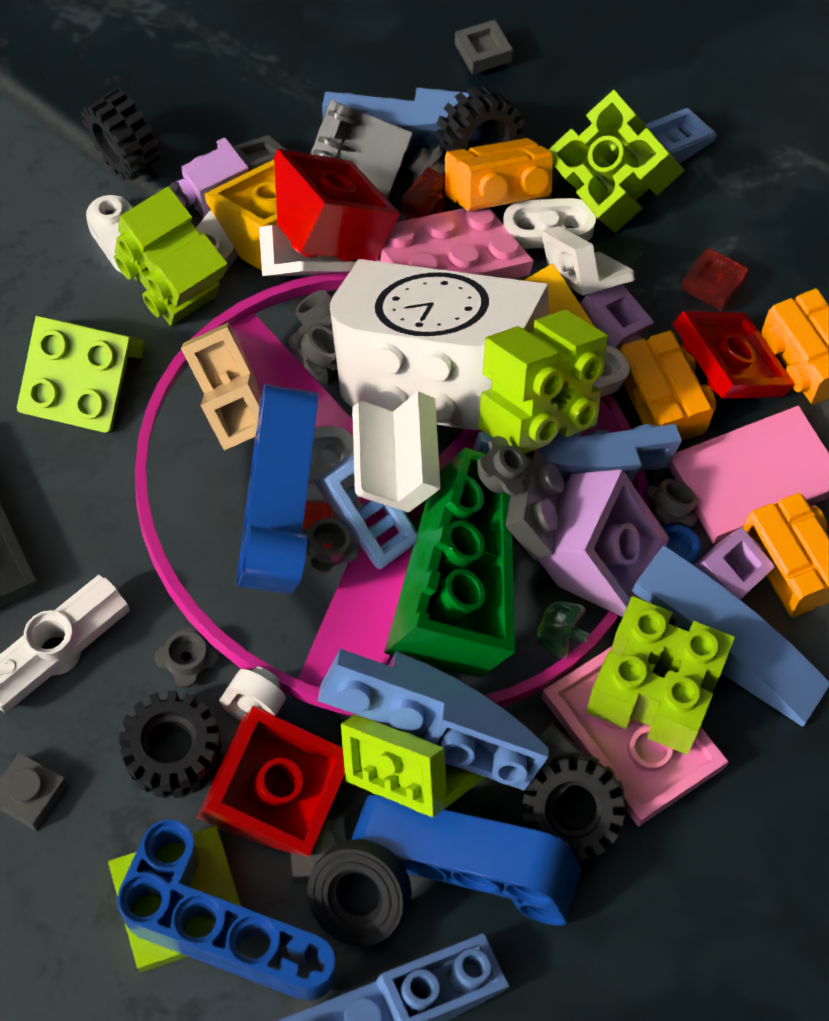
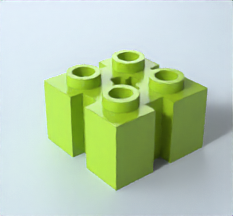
(621, 138)
(168, 257)
(542, 380)
(669, 703)

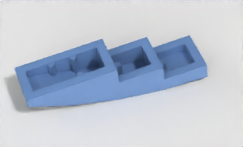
(759, 654)

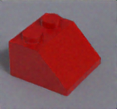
(330, 207)
(274, 784)

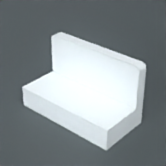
(281, 259)
(579, 265)
(396, 452)

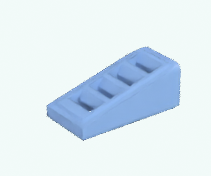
(675, 141)
(341, 503)

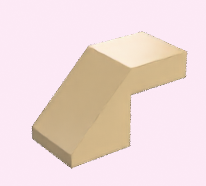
(228, 384)

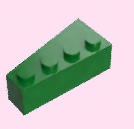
(459, 577)

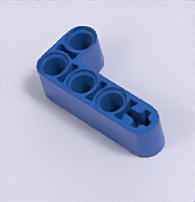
(272, 533)
(478, 855)
(232, 925)

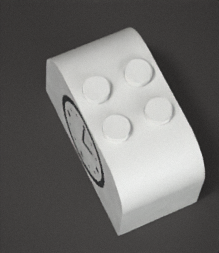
(424, 333)

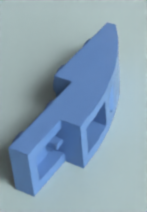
(414, 116)
(630, 450)
(440, 710)
(421, 990)

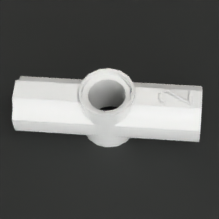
(77, 620)

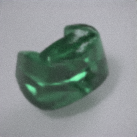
(561, 626)

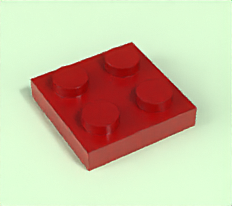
(732, 355)

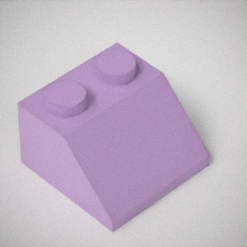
(603, 539)

